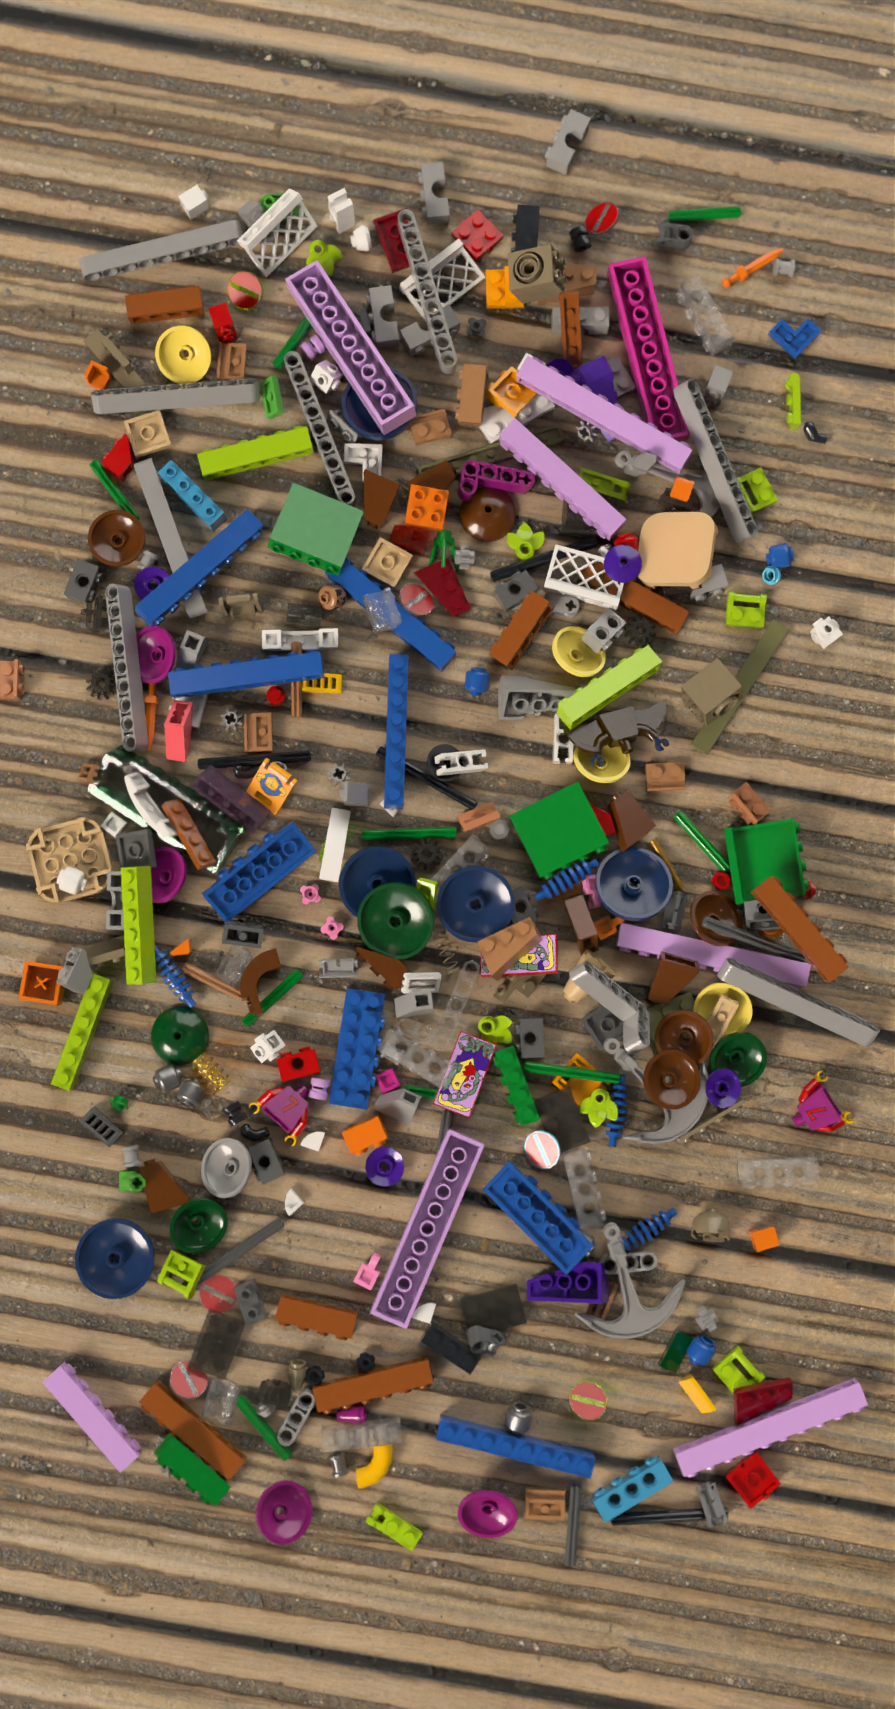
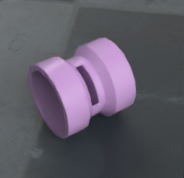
(312, 347)
(319, 1093)

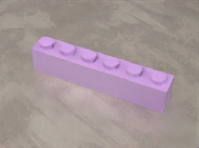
(92, 1416)

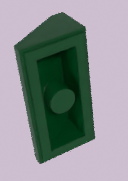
(675, 1351)

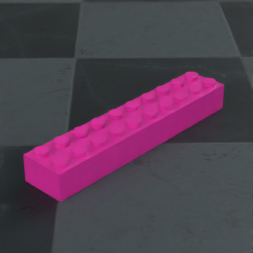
(646, 345)

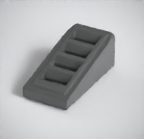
(100, 1116)

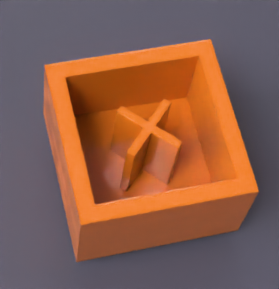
(426, 507)
(40, 983)
(365, 1134)

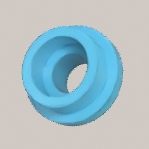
(766, 575)

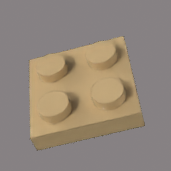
(147, 433)
(387, 563)

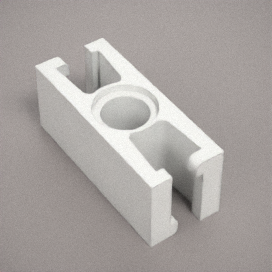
(341, 210)
(557, 744)
(456, 768)

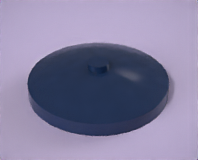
(361, 420)
(368, 870)
(633, 884)
(475, 903)
(115, 1258)

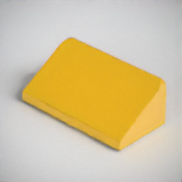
(697, 1394)

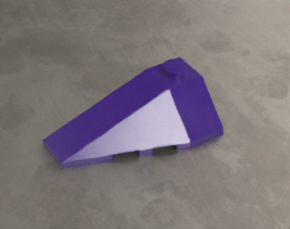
(599, 378)
(583, 1284)

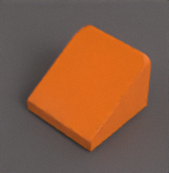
(681, 489)
(183, 949)

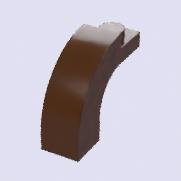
(260, 966)

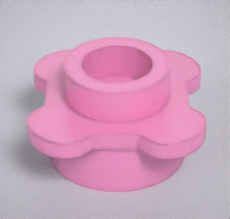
(305, 892)
(332, 933)

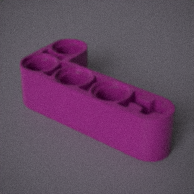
(497, 481)

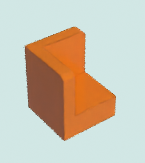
(97, 376)
(764, 1238)

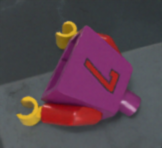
(285, 1108)
(819, 1108)

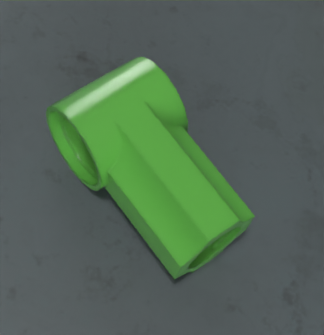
(131, 1181)

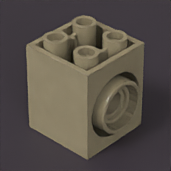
(536, 273)
(711, 692)

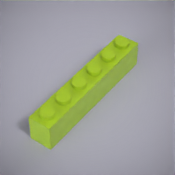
(255, 453)
(608, 687)
(138, 925)
(82, 1032)

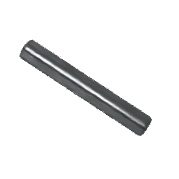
(572, 1525)

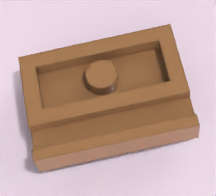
(231, 361)
(430, 427)
(258, 732)
(665, 776)
(544, 1503)

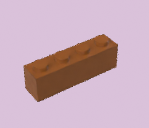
(164, 305)
(521, 630)
(316, 1316)

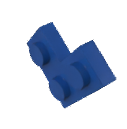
(794, 341)

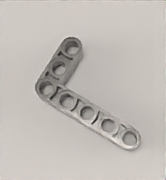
(618, 1001)

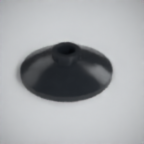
(433, 767)

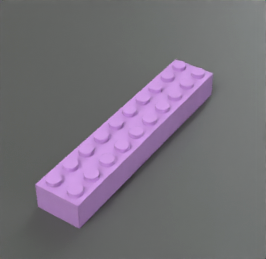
(351, 347)
(427, 1228)

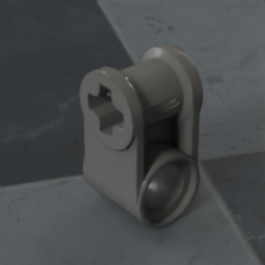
(673, 235)
(485, 1340)

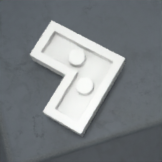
(365, 454)

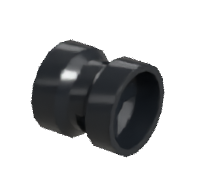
(580, 239)
(234, 1113)

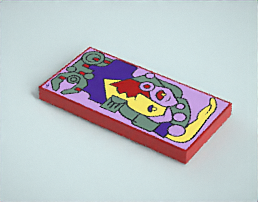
(540, 960)
(471, 1060)

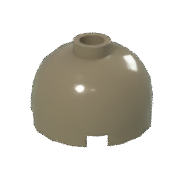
(711, 1226)

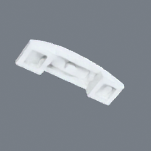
(311, 640)
(146, 806)
(334, 845)

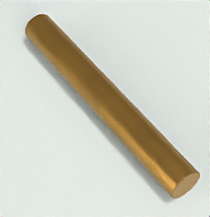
(659, 851)

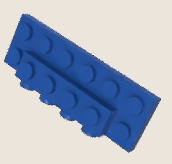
(258, 871)
(357, 1049)
(539, 1216)

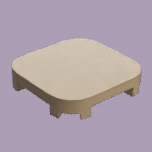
(677, 549)
(74, 845)

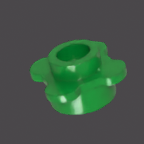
(119, 1103)

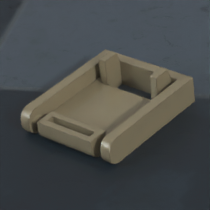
(240, 604)

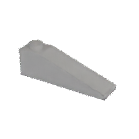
(528, 696)

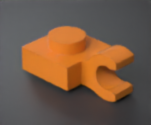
(606, 926)

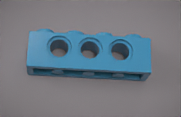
(192, 495)
(627, 1499)

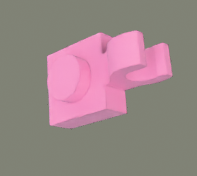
(589, 889)
(367, 1273)

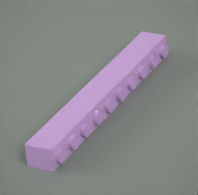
(603, 414)
(653, 942)
(770, 1427)

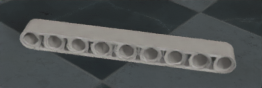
(161, 250)
(427, 283)
(175, 396)
(316, 422)
(715, 461)
(167, 528)
(126, 668)
(798, 1002)

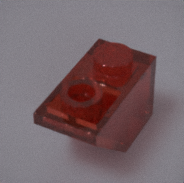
(410, 538)

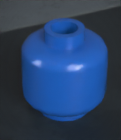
(780, 556)
(477, 681)
(701, 1350)

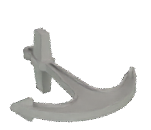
(645, 464)
(676, 1121)
(635, 1318)

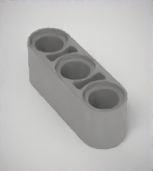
(637, 1264)
(295, 1425)

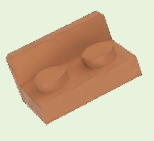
(11, 680)
(749, 804)
(478, 817)

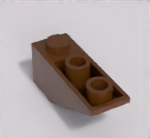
(389, 968)

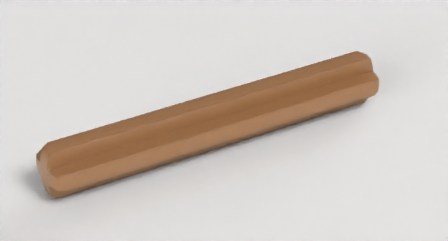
(296, 687)
(212, 980)

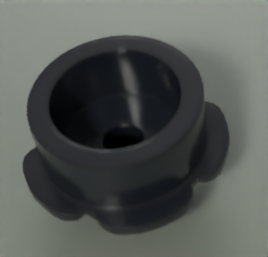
(365, 1357)
(315, 1380)

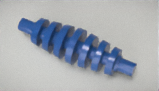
(566, 879)
(164, 964)
(614, 1125)
(664, 1217)

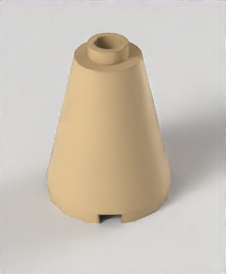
(575, 993)

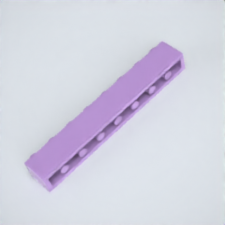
(561, 479)

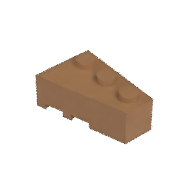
(579, 278)
(472, 394)
(508, 946)

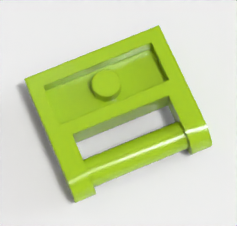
(759, 488)
(745, 616)
(184, 1268)
(731, 1375)

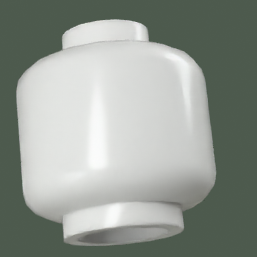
(71, 880)

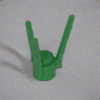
(444, 541)

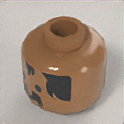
(332, 597)

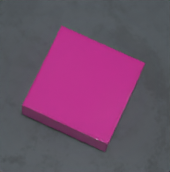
(387, 1080)

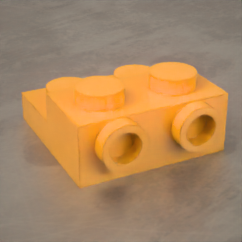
(498, 290)
(509, 393)

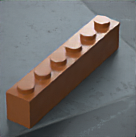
(641, 600)
(799, 929)
(372, 1384)
(193, 1430)

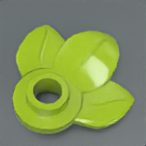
(326, 257)
(525, 539)
(498, 1032)
(599, 1110)

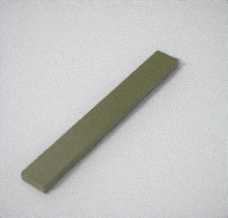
(495, 452)
(746, 677)

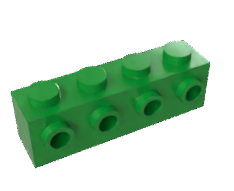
(514, 1079)
(192, 1470)

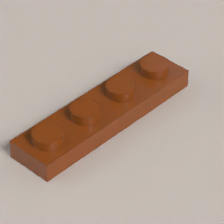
(570, 328)
(188, 834)

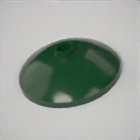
(193, 1035)
(747, 1063)
(199, 1234)

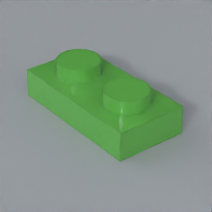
(271, 397)

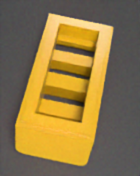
(314, 689)

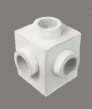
(326, 376)
(825, 632)
(267, 1046)

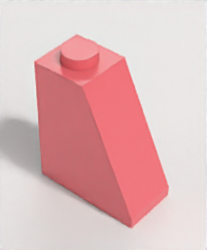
(178, 730)

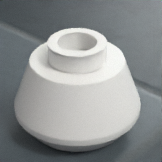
(361, 239)

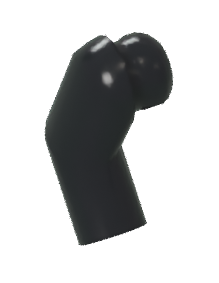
(812, 434)
(245, 774)
(254, 1135)

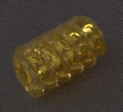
(210, 1073)

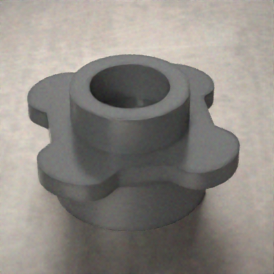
(472, 331)

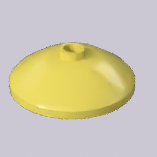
(171, 357)
(575, 654)
(614, 764)
(709, 996)

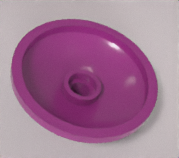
(155, 653)
(168, 875)
(294, 1514)
(487, 1514)

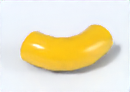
(376, 1468)

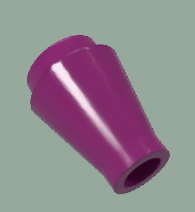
(355, 1414)

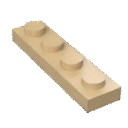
(720, 1018)

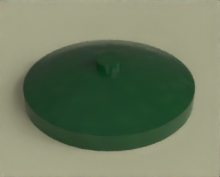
(396, 920)

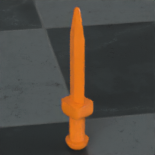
(743, 272)
(151, 702)

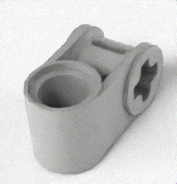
(561, 605)

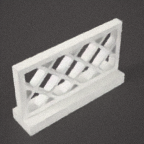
(270, 222)
(436, 264)
(577, 591)

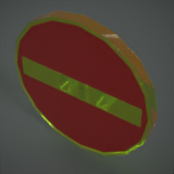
(245, 290)
(587, 1401)

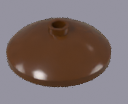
(484, 525)
(108, 529)
(719, 907)
(671, 1030)
(683, 1079)

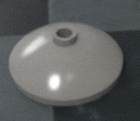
(219, 1164)

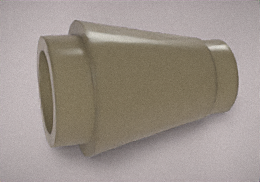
(297, 1372)

